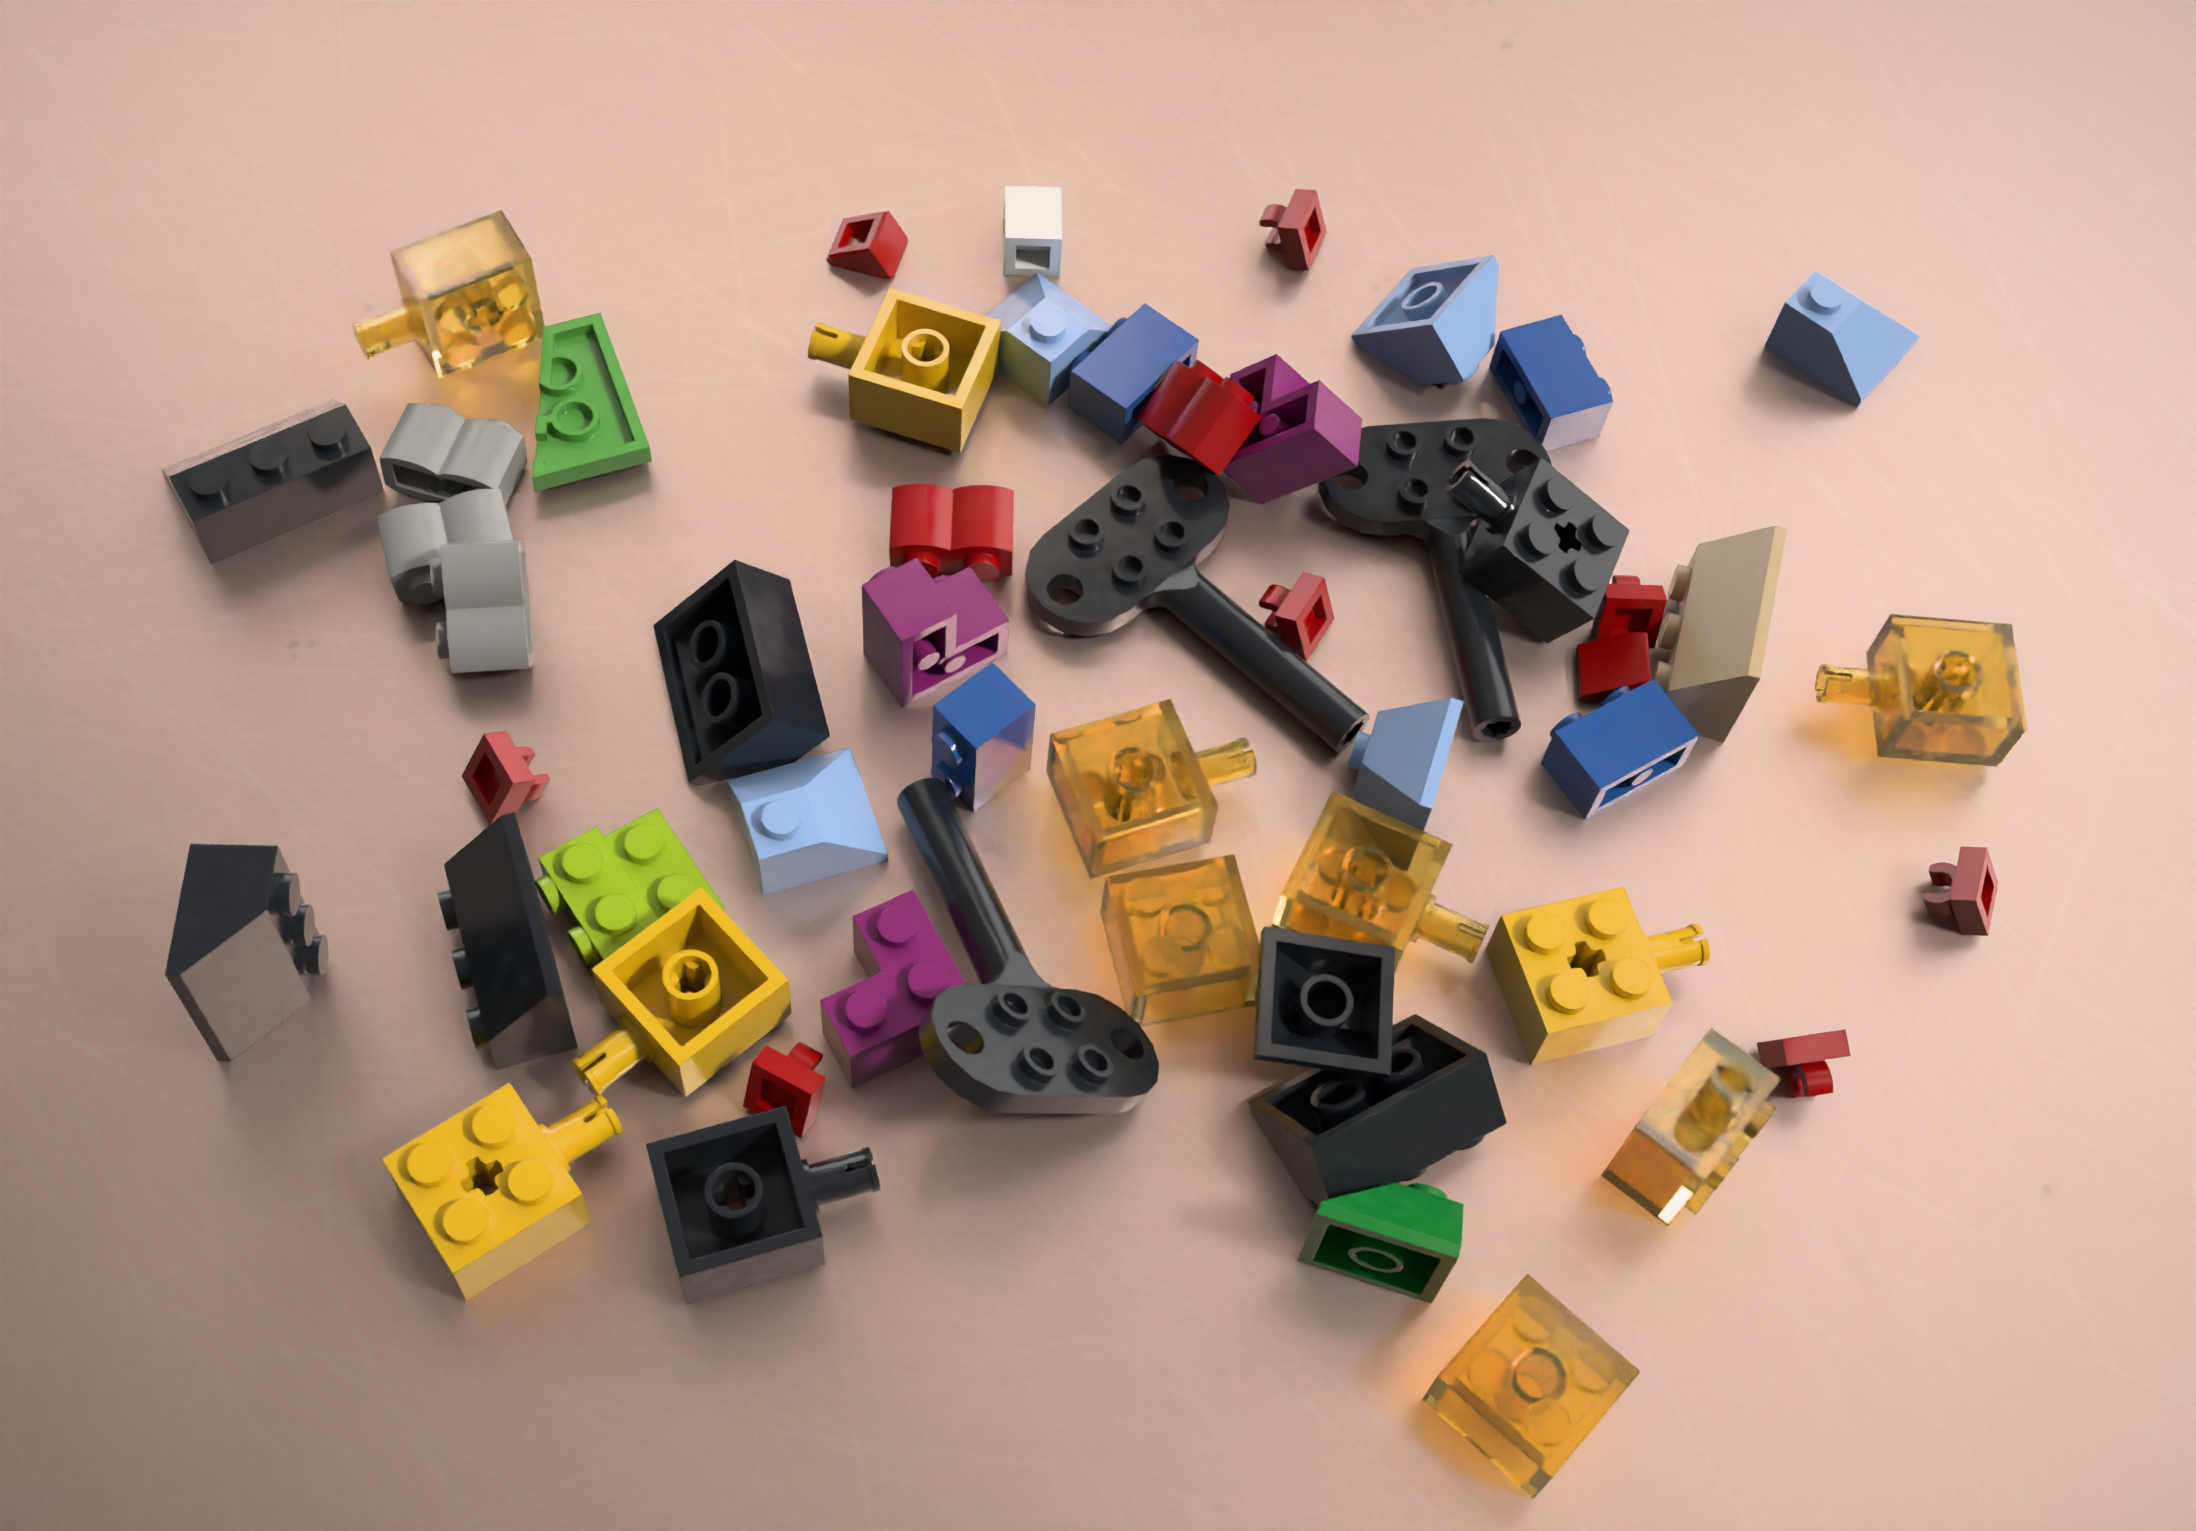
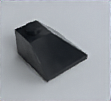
(1324, 1003)

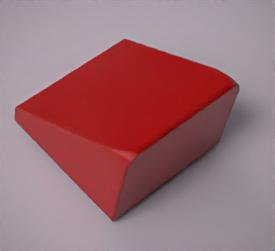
(869, 245)
(1612, 664)

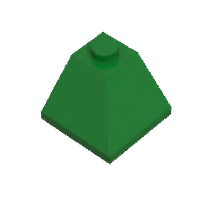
(1388, 1238)

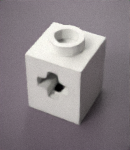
(1032, 231)

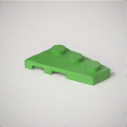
(585, 407)

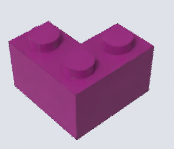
(1300, 436)
(929, 629)
(907, 966)

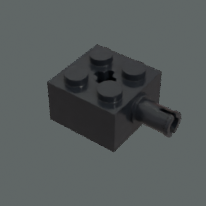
(1538, 546)
(780, 1195)

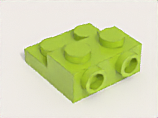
(618, 883)

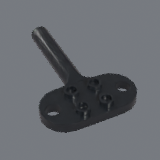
(1405, 494)
(1141, 550)
(1022, 1037)

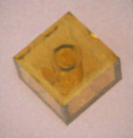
(1181, 940)
(1530, 1385)

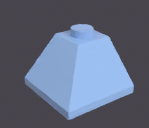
(1436, 321)
(1044, 336)
(1839, 338)
(1405, 759)
(807, 821)

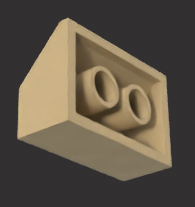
(1720, 627)

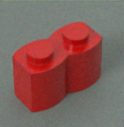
(1200, 414)
(953, 529)

